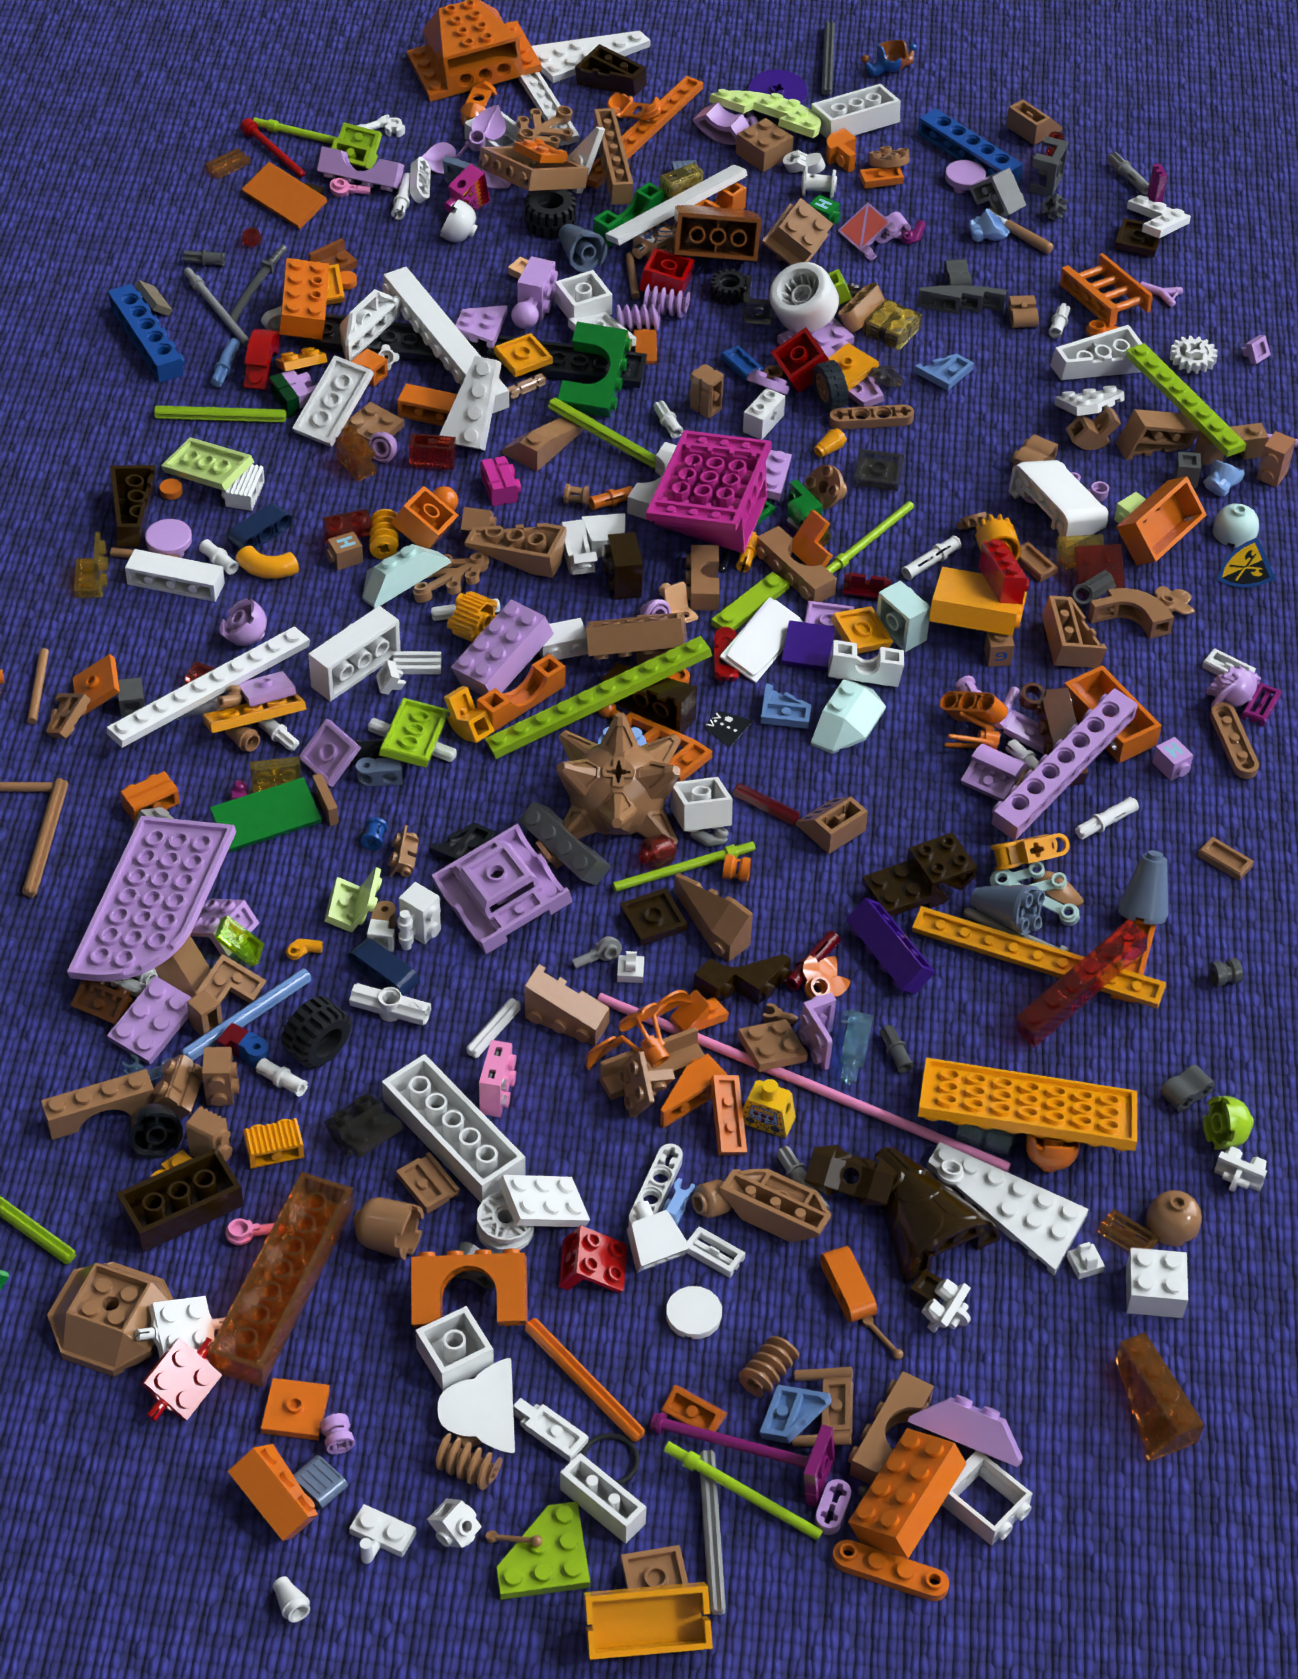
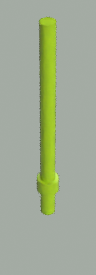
(274, 126)
(842, 559)
(683, 866)
(693, 1462)

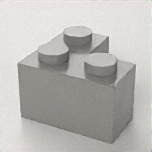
(1000, 191)

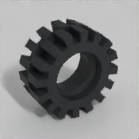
(728, 287)

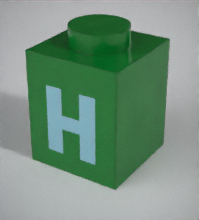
(827, 208)

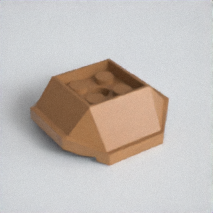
(101, 1337)

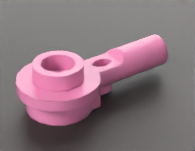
(341, 187)
(241, 1231)

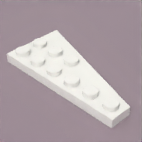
(560, 58)
(1017, 1207)

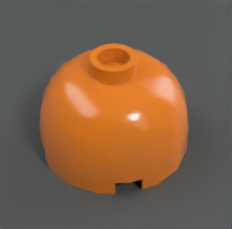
(1051, 1153)

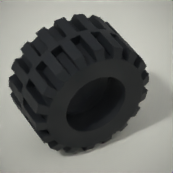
(549, 211)
(316, 1032)

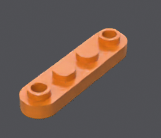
(890, 1570)

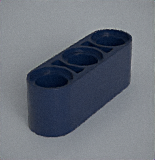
(260, 527)
(383, 967)

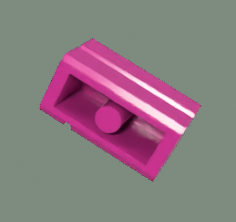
(500, 481)

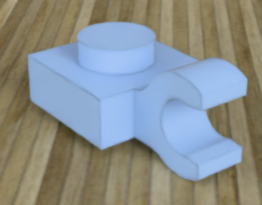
(677, 1206)

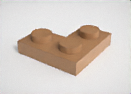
(231, 977)

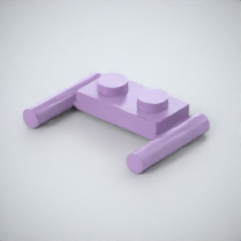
(1020, 726)

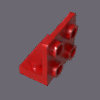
(592, 1258)

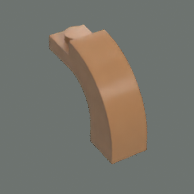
(1136, 606)

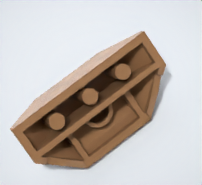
(776, 1204)

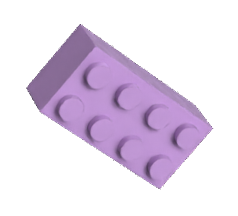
(502, 649)

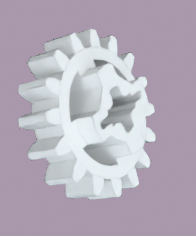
(1193, 354)

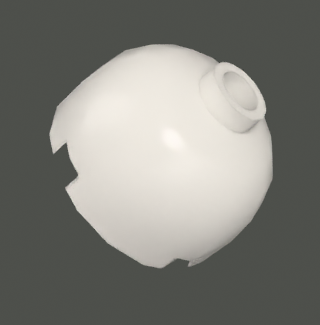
(459, 223)

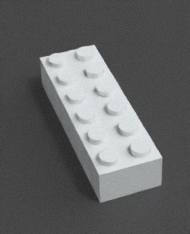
(452, 1127)

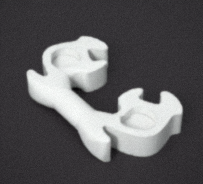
(391, 125)

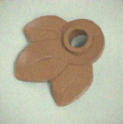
(1175, 600)

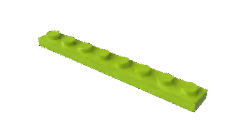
(1186, 400)

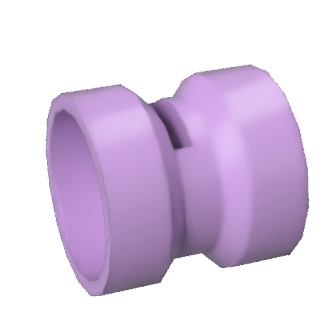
(337, 1433)

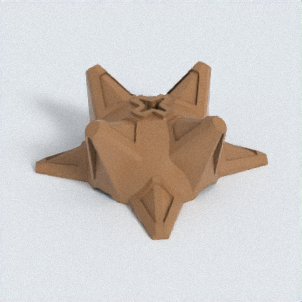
(625, 806)

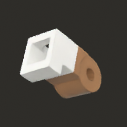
(382, 925)

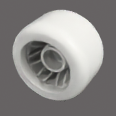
(804, 297)

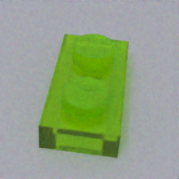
(239, 940)

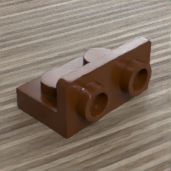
(102, 1001)

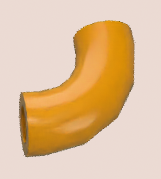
(267, 566)

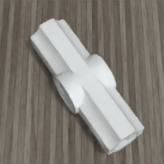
(390, 1004)

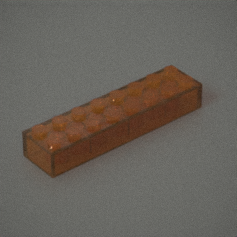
(281, 1279)

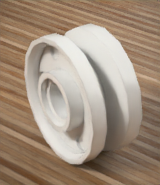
(496, 1234)

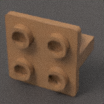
(640, 1084)

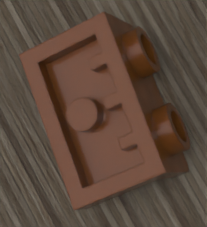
(334, 254)

